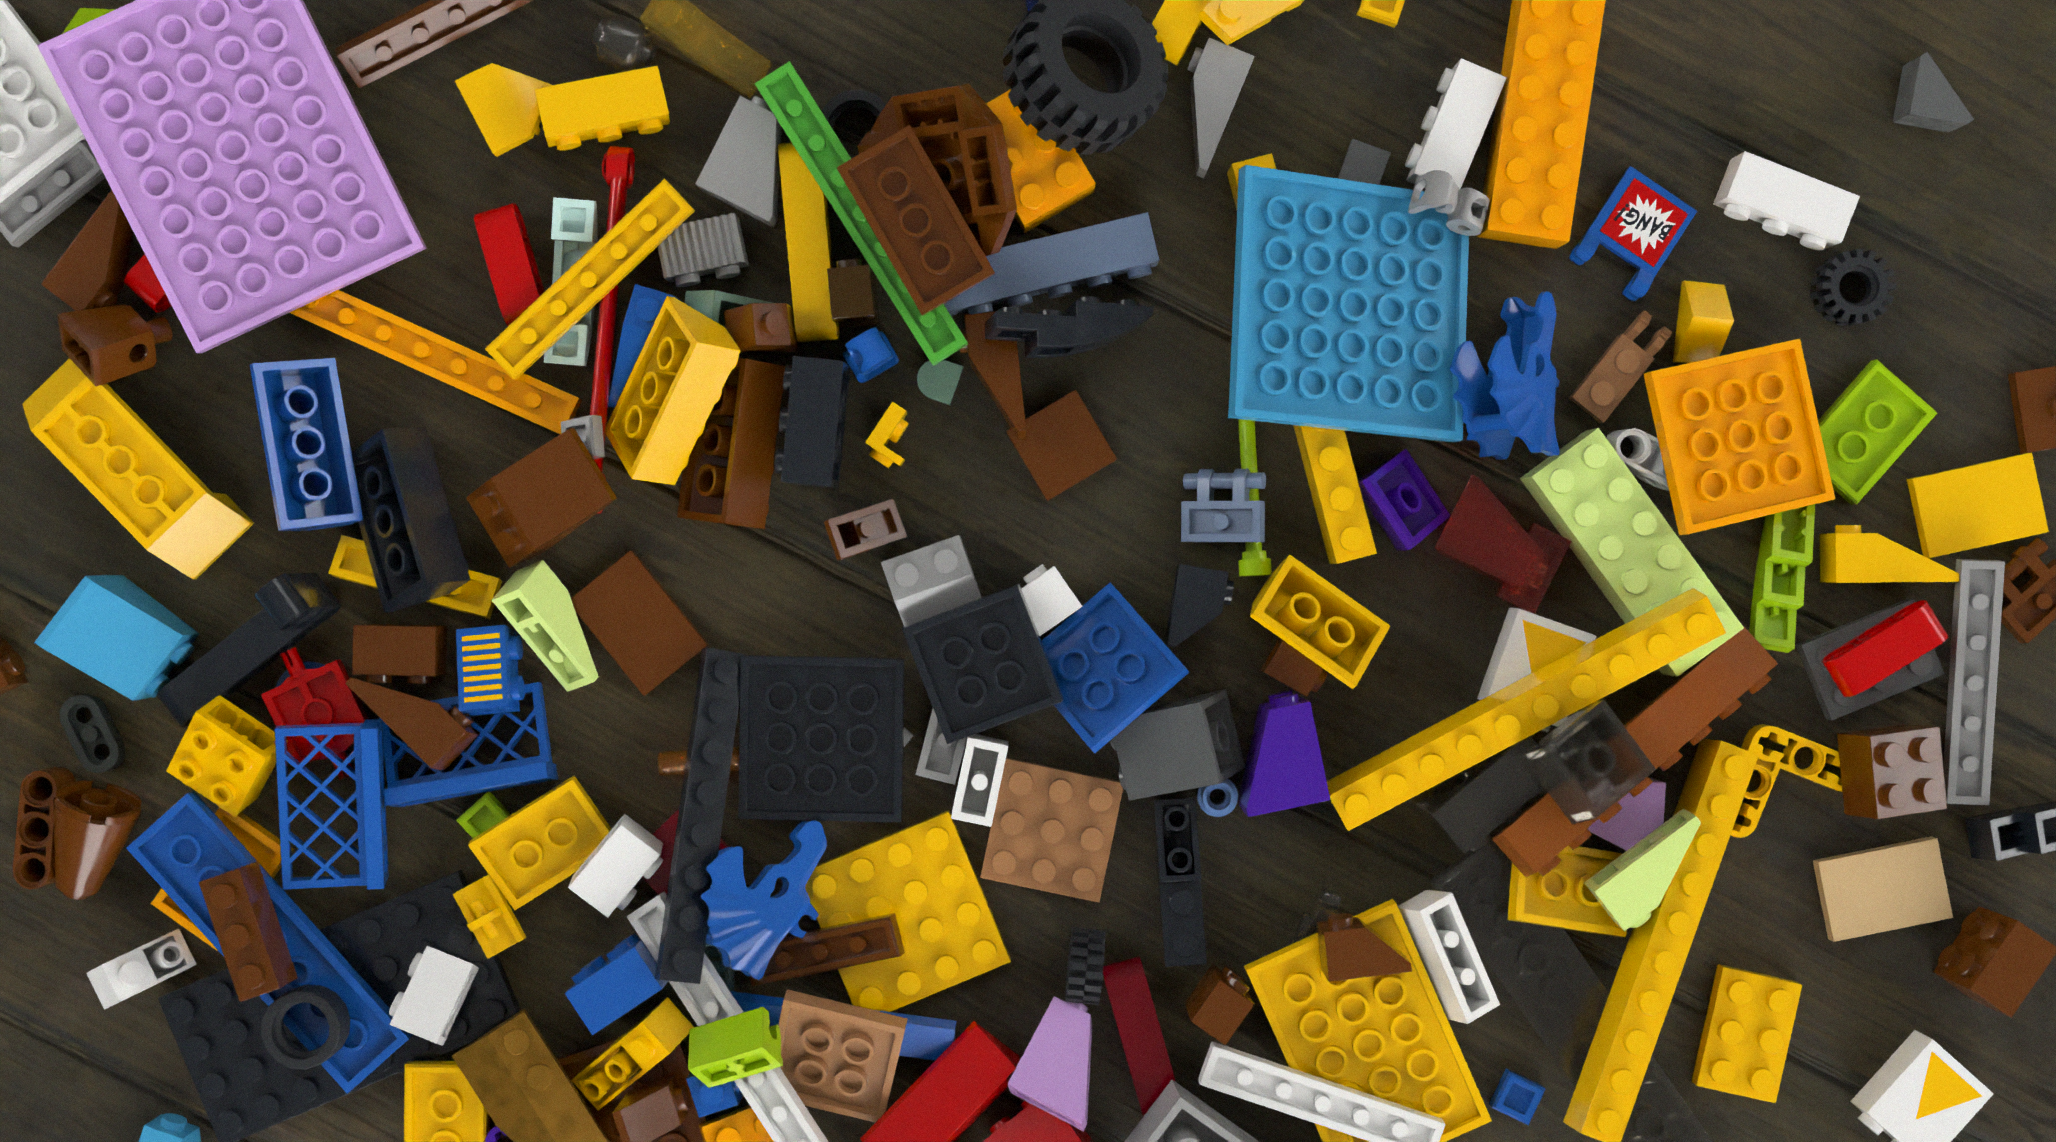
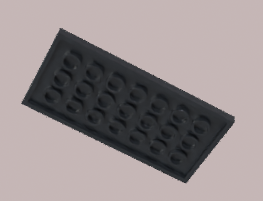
(223, 1038)

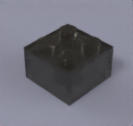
(1588, 762)

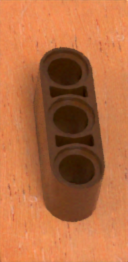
(30, 840)

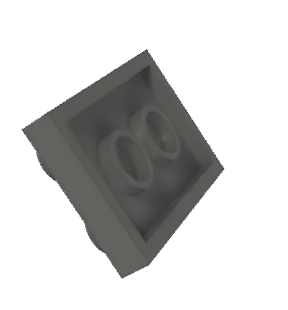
(1828, 695)

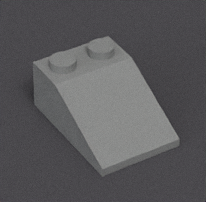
(931, 580)

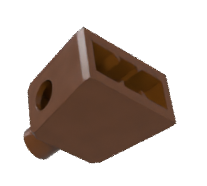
(111, 341)

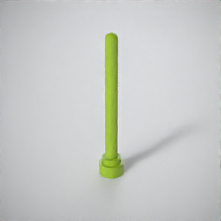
(1254, 560)

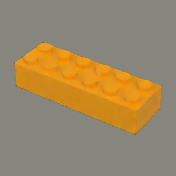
(1541, 120)

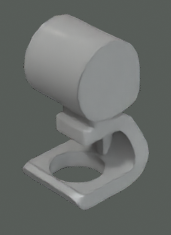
(1464, 206)

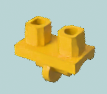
(489, 916)

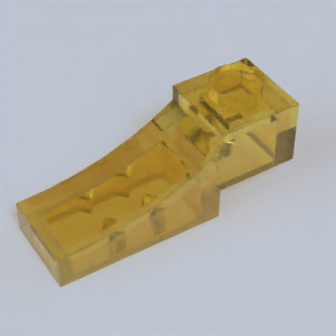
(706, 43)

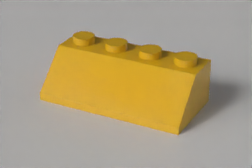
(671, 392)

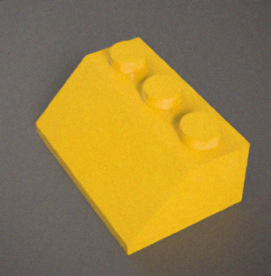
(1319, 620)

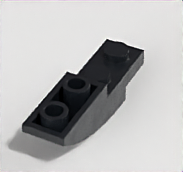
(1080, 329)
(1179, 882)

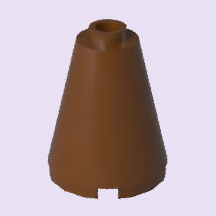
(90, 834)

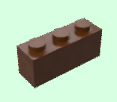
(248, 931)

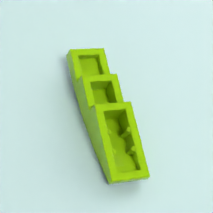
(1780, 577)

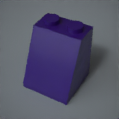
(1283, 758)

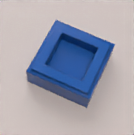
(1517, 1096)

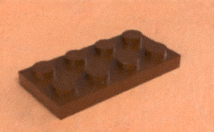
(915, 220)

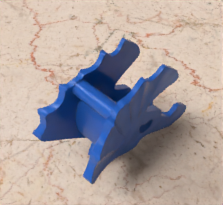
(1520, 383)
(747, 921)

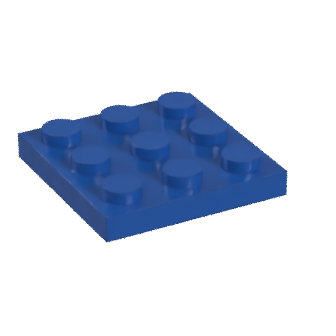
(1108, 667)

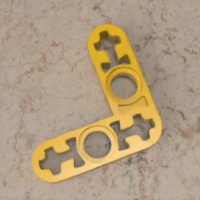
(1769, 764)

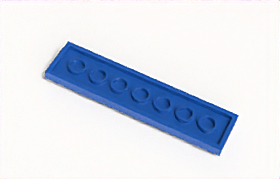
(196, 845)

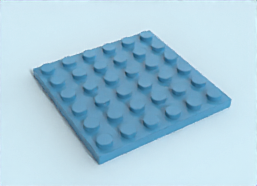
(1345, 307)

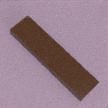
(834, 948)

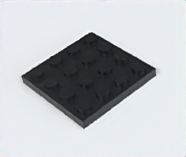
(821, 738)

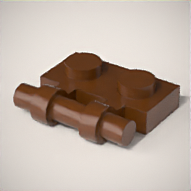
(2034, 604)

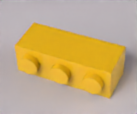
(602, 108)

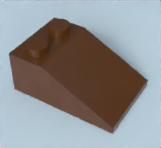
(541, 498)

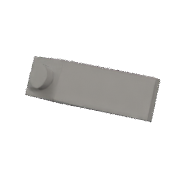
(1214, 91)

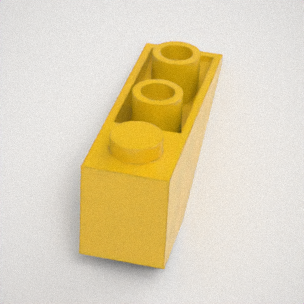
(633, 1054)

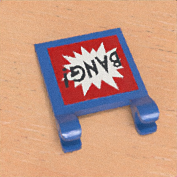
(1639, 226)

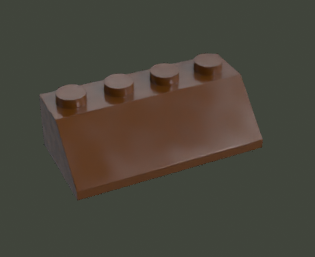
(735, 454)

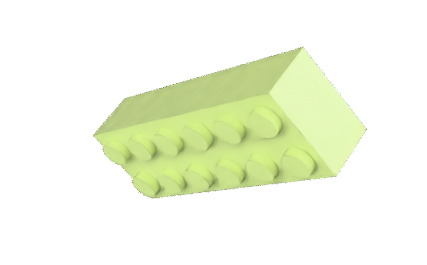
(1621, 536)

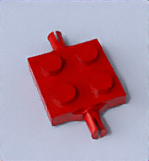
(315, 698)

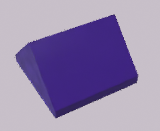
(1402, 501)

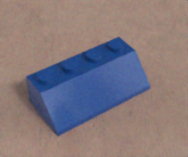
(306, 444)

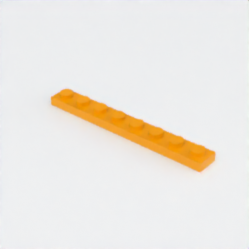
(440, 359)

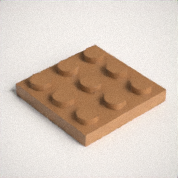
(1052, 830)
(839, 1054)

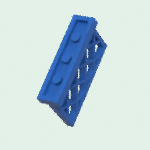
(475, 779)
(368, 794)

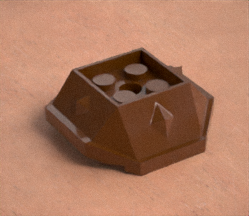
(962, 139)

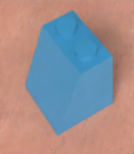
(118, 636)

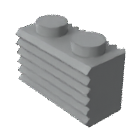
(704, 249)

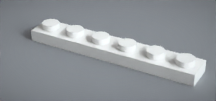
(1315, 1098)

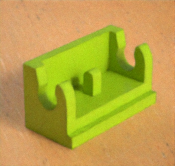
(734, 1048)

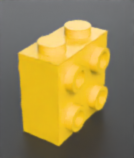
(225, 755)

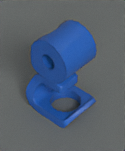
(870, 355)

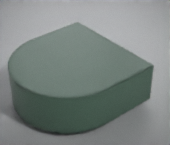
(939, 381)

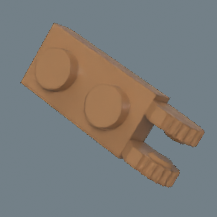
(1618, 370)

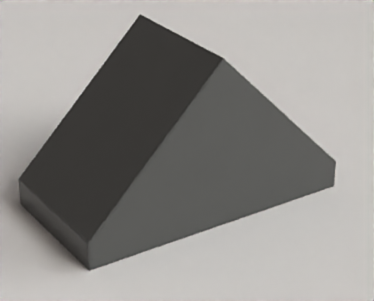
(1928, 99)

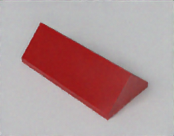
(949, 1091)

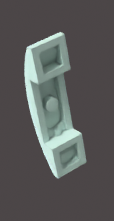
(574, 234)

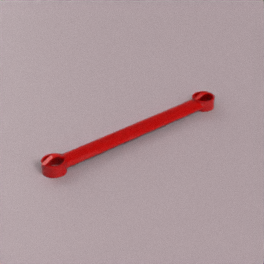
(619, 177)

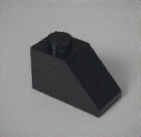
(1196, 601)

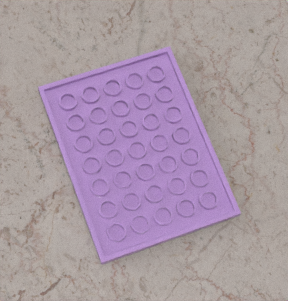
(232, 156)

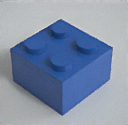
(614, 986)

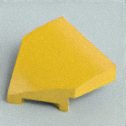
(502, 105)

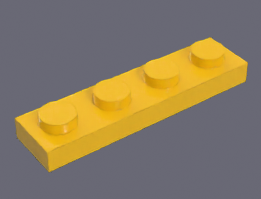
(473, 597)

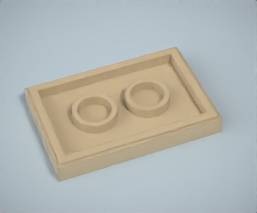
(1882, 889)

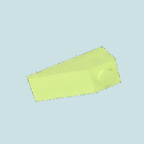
(547, 621)
(1641, 875)

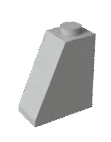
(746, 162)

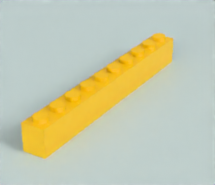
(1327, 464)
(1525, 707)
(1659, 949)

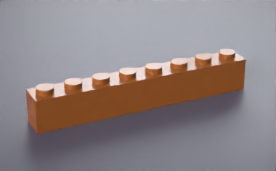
(1660, 731)

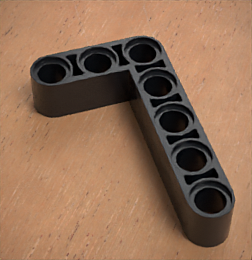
(291, 611)

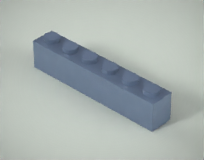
(1061, 262)

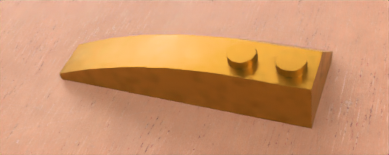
(526, 1085)

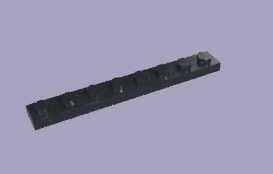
(700, 816)

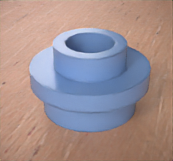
(1222, 808)

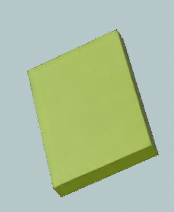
(1870, 429)

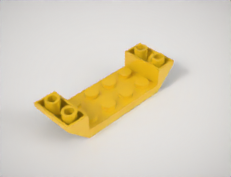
(133, 472)

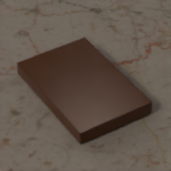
(638, 623)

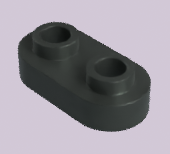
(90, 736)

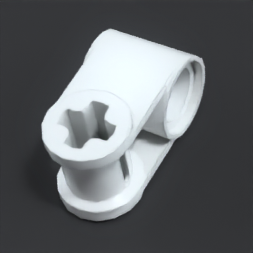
(1645, 458)

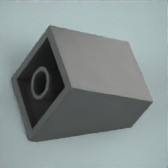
(1179, 746)

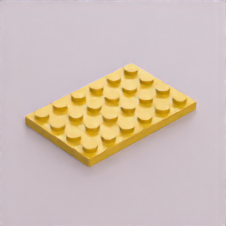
(1370, 1031)

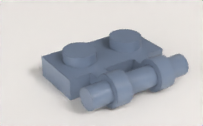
(1223, 520)

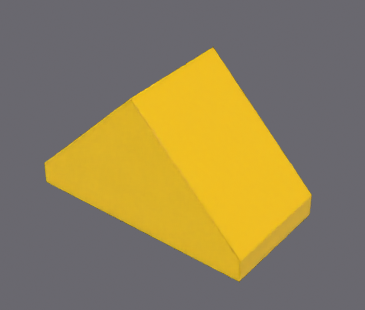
(1701, 321)

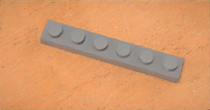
(1973, 681)

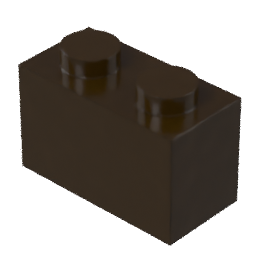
(853, 294)

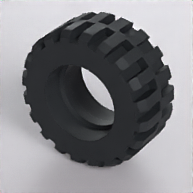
(1062, 104)

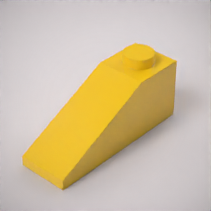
(1872, 558)

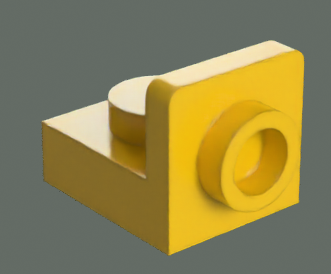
(888, 428)

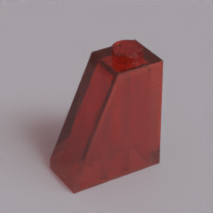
(1491, 541)

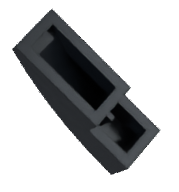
(2013, 832)

